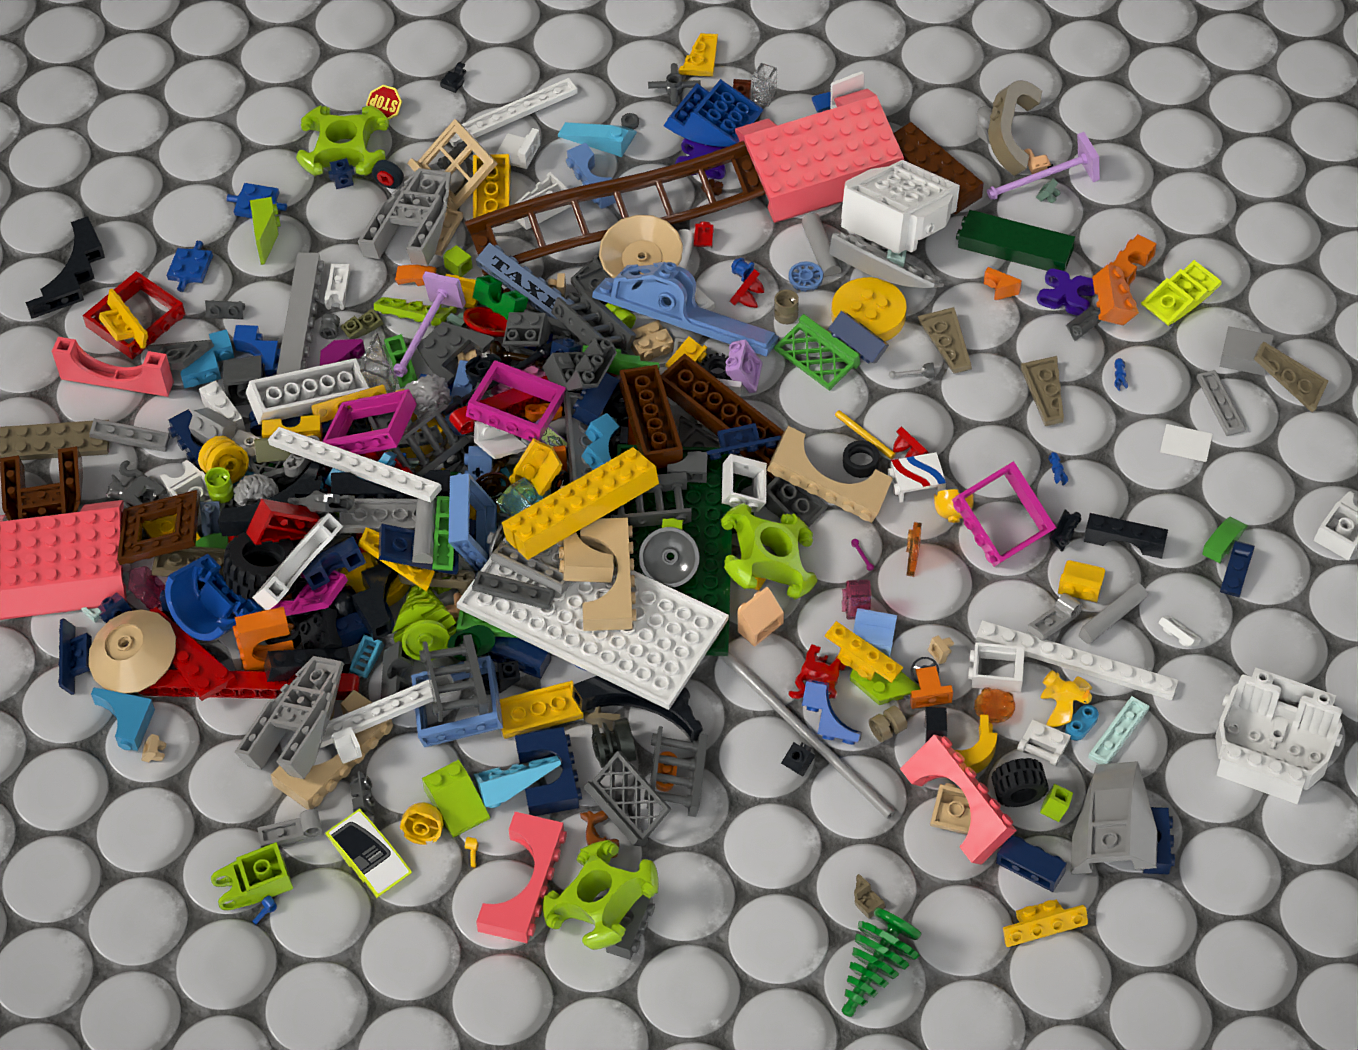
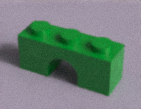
(488, 293)

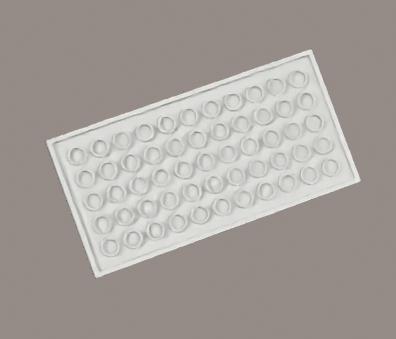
(648, 660)

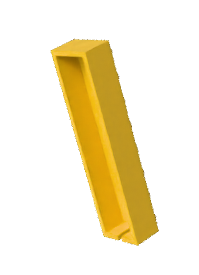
(580, 503)

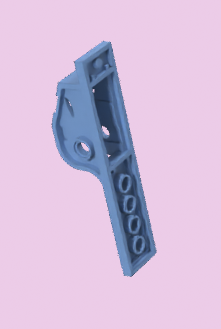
(669, 296)

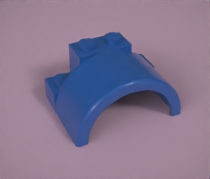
(207, 611)

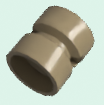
(786, 306)
(890, 722)

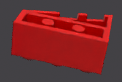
(280, 521)

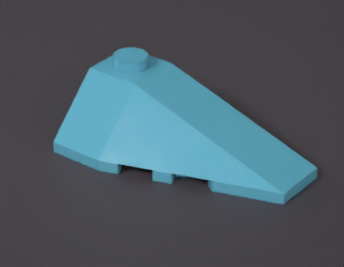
(607, 138)
(501, 785)

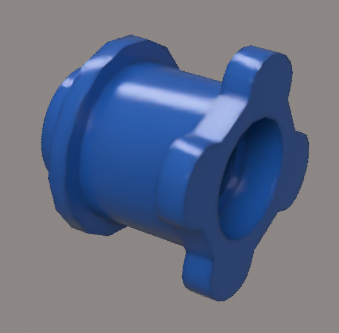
(742, 268)

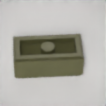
(268, 453)

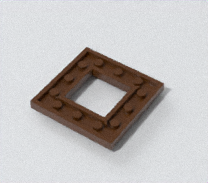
(130, 544)

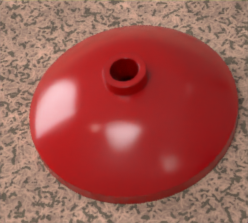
(485, 321)

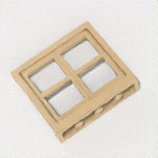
(455, 202)

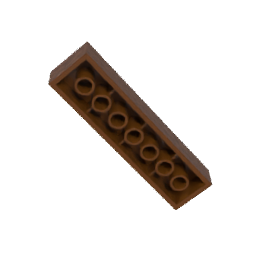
(716, 404)

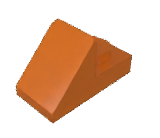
(1004, 284)

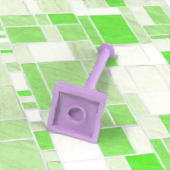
(1086, 156)
(440, 291)

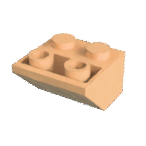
(759, 617)

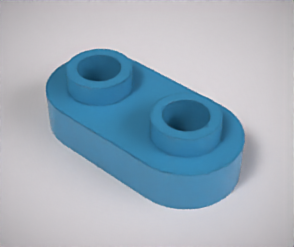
(1083, 721)

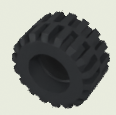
(1020, 782)

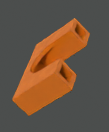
(255, 628)

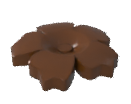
(716, 187)

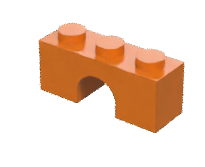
(1138, 251)

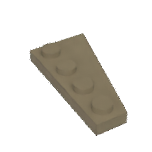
(947, 337)

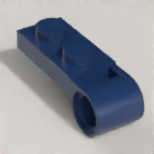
(1237, 568)

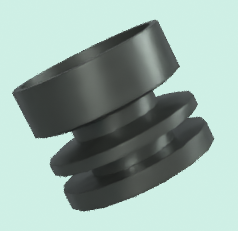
(610, 742)

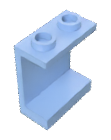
(876, 629)

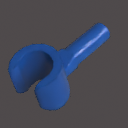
(269, 906)

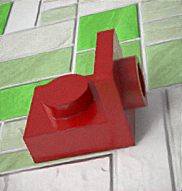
(703, 234)

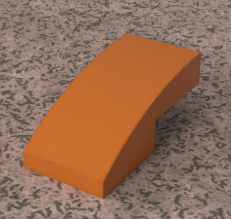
(412, 273)

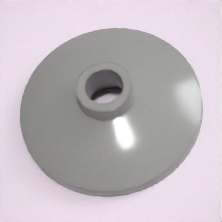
(495, 539)

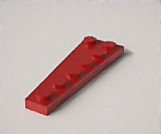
(197, 665)

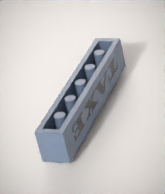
(519, 278)

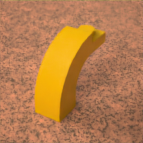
(983, 751)

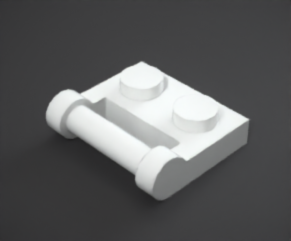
(1046, 738)

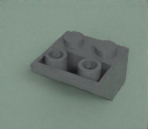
(526, 329)

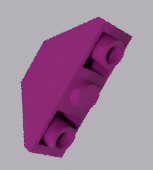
(342, 350)

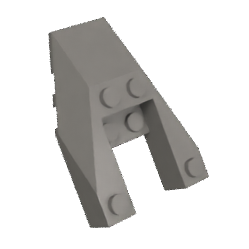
(417, 204)
(301, 707)

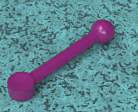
(855, 543)

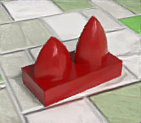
(743, 295)
(905, 441)

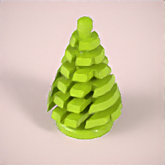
(423, 620)

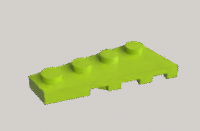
(412, 310)

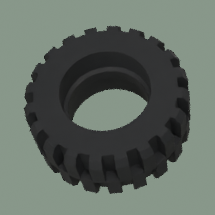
(241, 560)

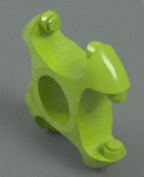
(336, 128)
(760, 563)
(594, 878)

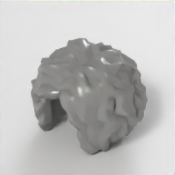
(428, 391)
(254, 488)

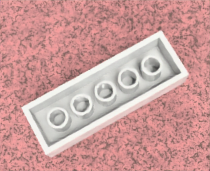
(295, 392)

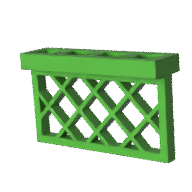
(829, 343)

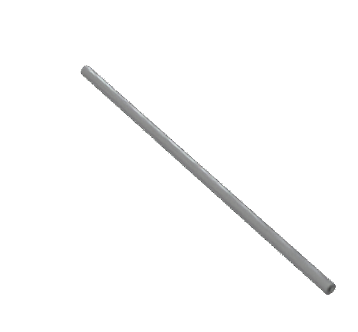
(809, 736)

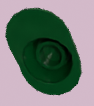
(482, 638)

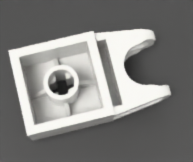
(191, 480)
(1340, 528)

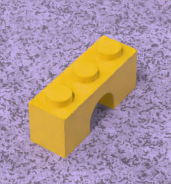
(308, 426)

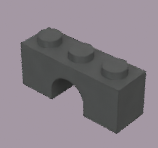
(394, 668)
(630, 941)

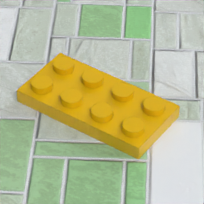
(539, 709)

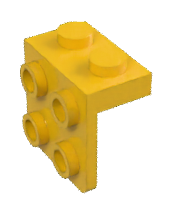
(1081, 580)

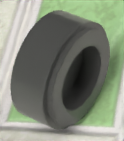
(630, 120)

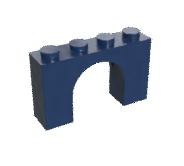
(562, 793)

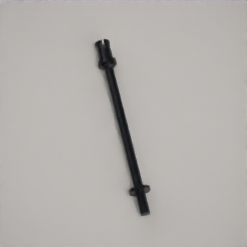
(543, 352)

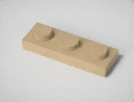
(450, 225)

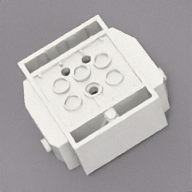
(898, 205)
(1280, 707)

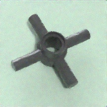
(673, 84)

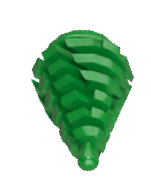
(887, 941)

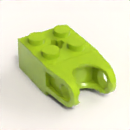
(253, 878)

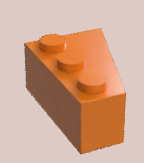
(1114, 296)

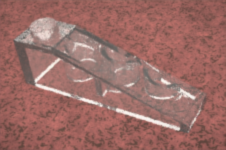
(377, 367)

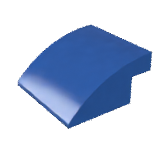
(712, 115)

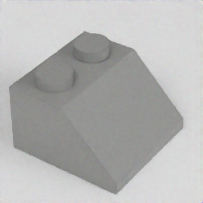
(208, 424)

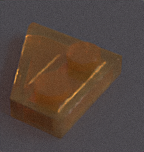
(913, 547)

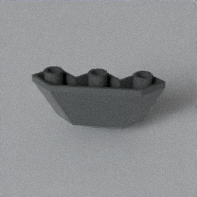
(581, 369)

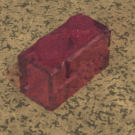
(146, 586)
(856, 596)

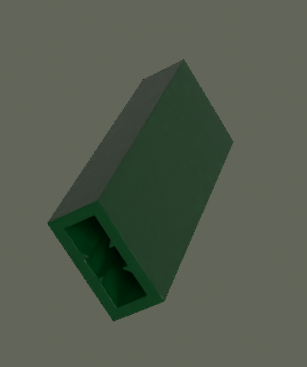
(1015, 241)

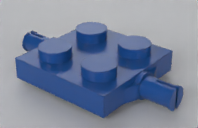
(253, 192)
(189, 265)

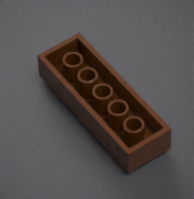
(928, 155)
(650, 415)

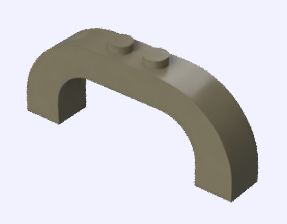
(999, 131)

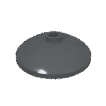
(654, 557)

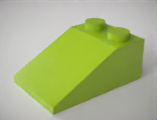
(265, 225)
(455, 798)

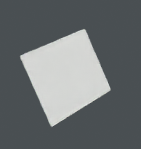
(1186, 443)

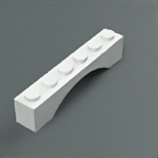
(286, 574)

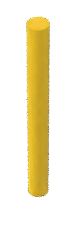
(866, 435)

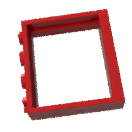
(126, 291)

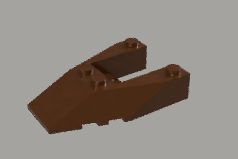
(41, 500)

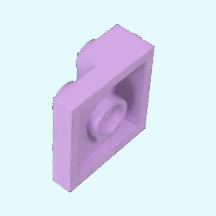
(744, 365)

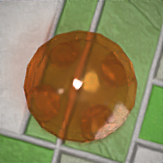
(996, 704)

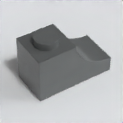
(694, 465)

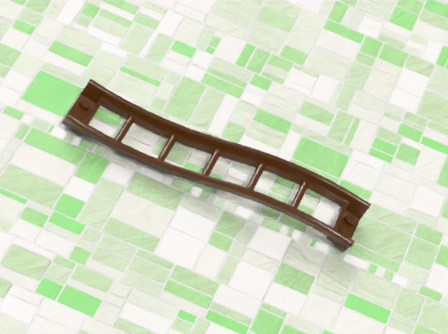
(481, 226)

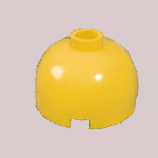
(944, 504)
(422, 823)

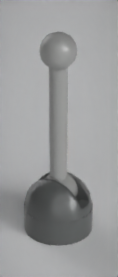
(927, 371)

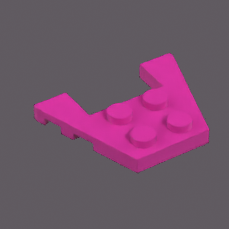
(317, 599)

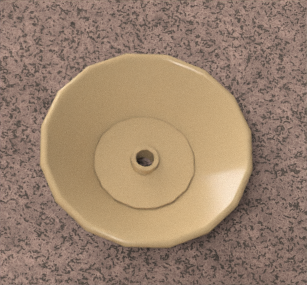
(639, 237)
(139, 663)

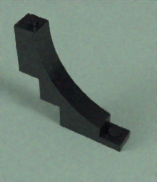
(65, 287)

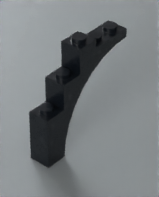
(237, 519)
(372, 602)
(601, 693)

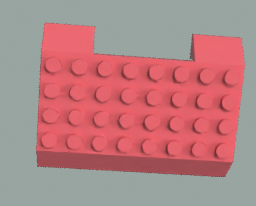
(812, 157)
(60, 561)

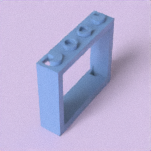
(463, 492)
(464, 727)

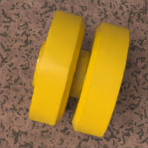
(224, 453)

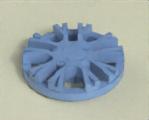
(805, 276)

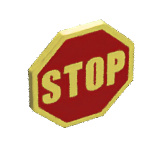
(386, 100)

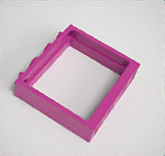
(521, 381)
(399, 402)
(1027, 498)

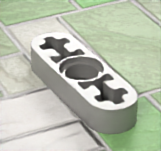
(293, 470)

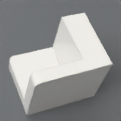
(346, 745)

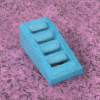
(378, 647)

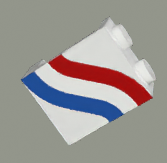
(916, 474)

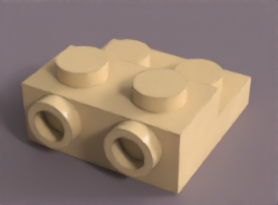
(652, 341)
(951, 810)

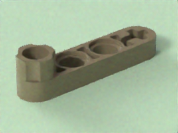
(463, 580)

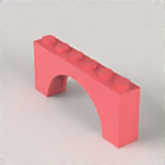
(78, 366)
(988, 823)
(517, 916)

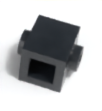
(798, 758)

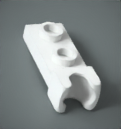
(337, 285)

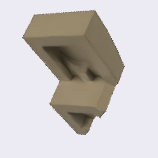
(598, 718)
(865, 898)

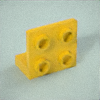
(539, 465)

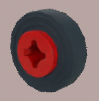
(387, 174)

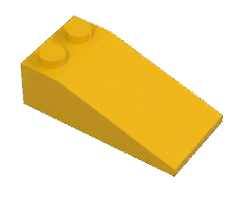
(495, 189)

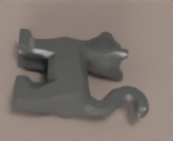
(137, 491)
(322, 502)

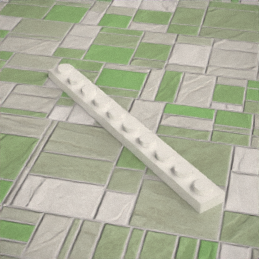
(356, 464)
(1080, 661)

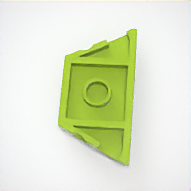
(882, 690)

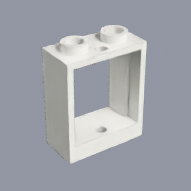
(748, 468)
(997, 652)

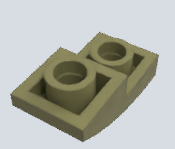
(363, 325)

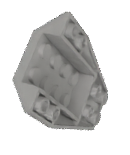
(872, 260)
(1115, 820)

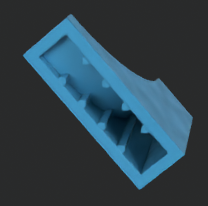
(131, 712)

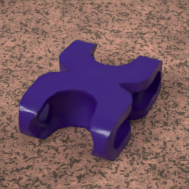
(698, 149)
(1066, 292)

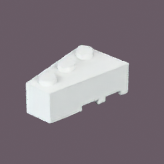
(549, 185)

